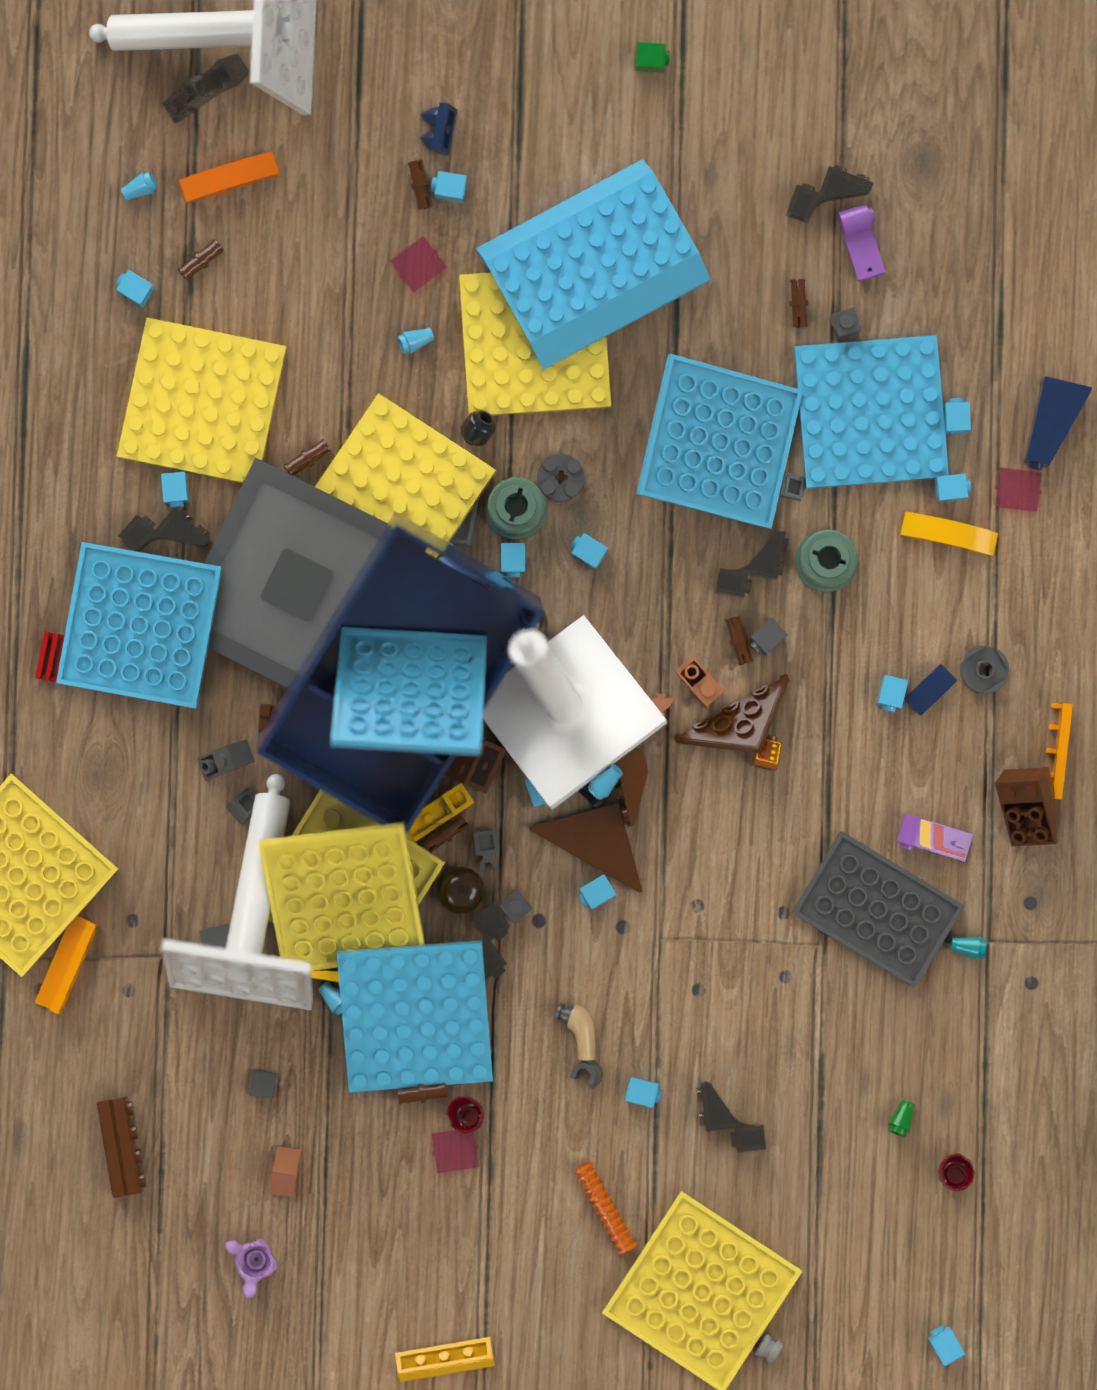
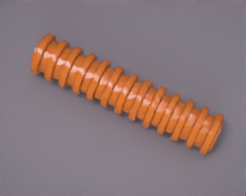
(605, 1208)

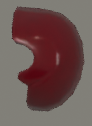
(465, 1114)
(956, 1172)

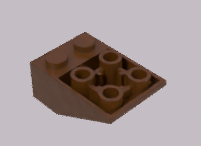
(477, 770)
(631, 783)
(1028, 806)

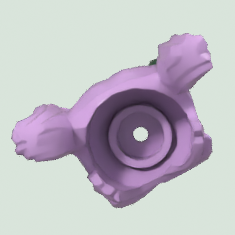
(249, 1269)

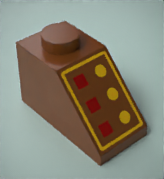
(769, 755)

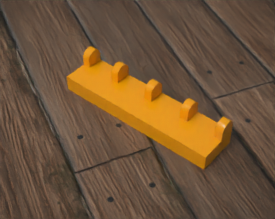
(1061, 746)

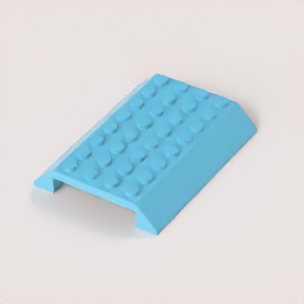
(594, 263)

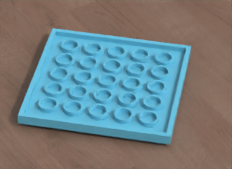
(871, 412)
(719, 441)
(139, 625)
(409, 691)
(415, 1016)

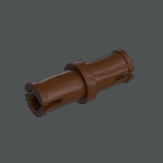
(420, 184)
(200, 260)
(798, 303)
(307, 458)
(739, 640)
(445, 833)
(421, 1093)

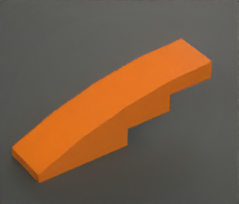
(228, 177)

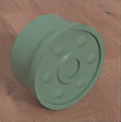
(516, 508)
(826, 560)

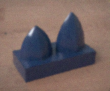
(444, 121)

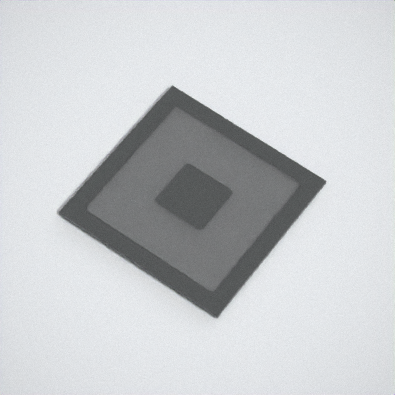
(285, 569)

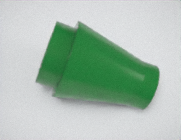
(902, 1118)

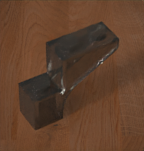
(203, 87)
(836, 186)
(174, 528)
(764, 565)
(492, 926)
(718, 1117)

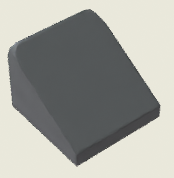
(792, 486)
(242, 806)
(262, 1084)

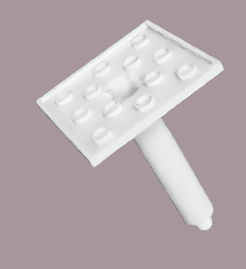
(276, 30)
(568, 710)
(241, 968)

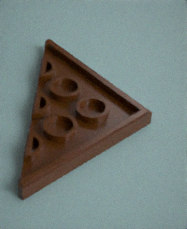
(740, 724)
(596, 839)

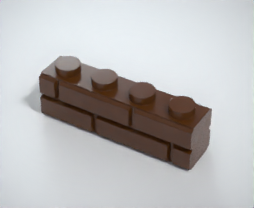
(120, 1146)

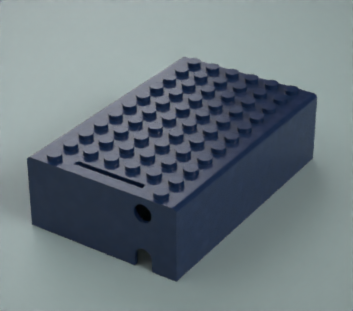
(399, 591)

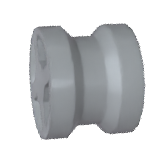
(768, 1348)

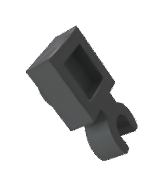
(487, 844)

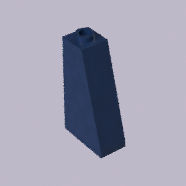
(1053, 417)

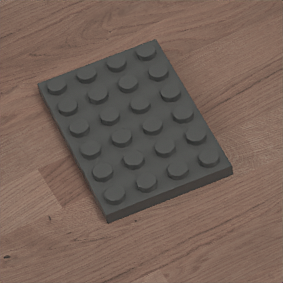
(877, 909)

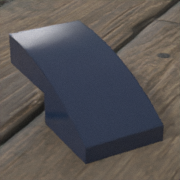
(930, 689)

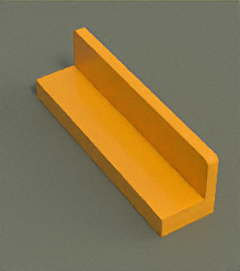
(66, 964)

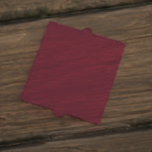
(418, 264)
(1018, 489)
(454, 1151)

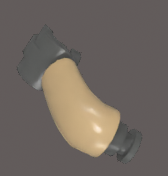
(582, 1025)

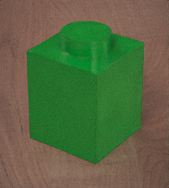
(651, 57)

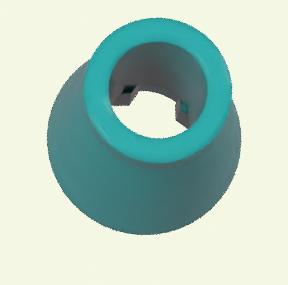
(970, 946)

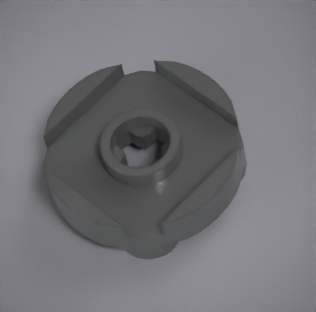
(571, 468)
(988, 656)

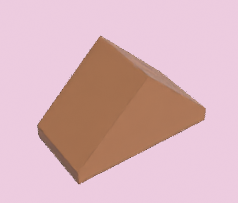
(285, 1171)

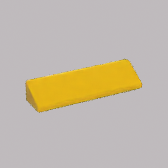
(444, 1359)

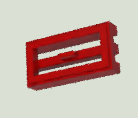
(47, 635)

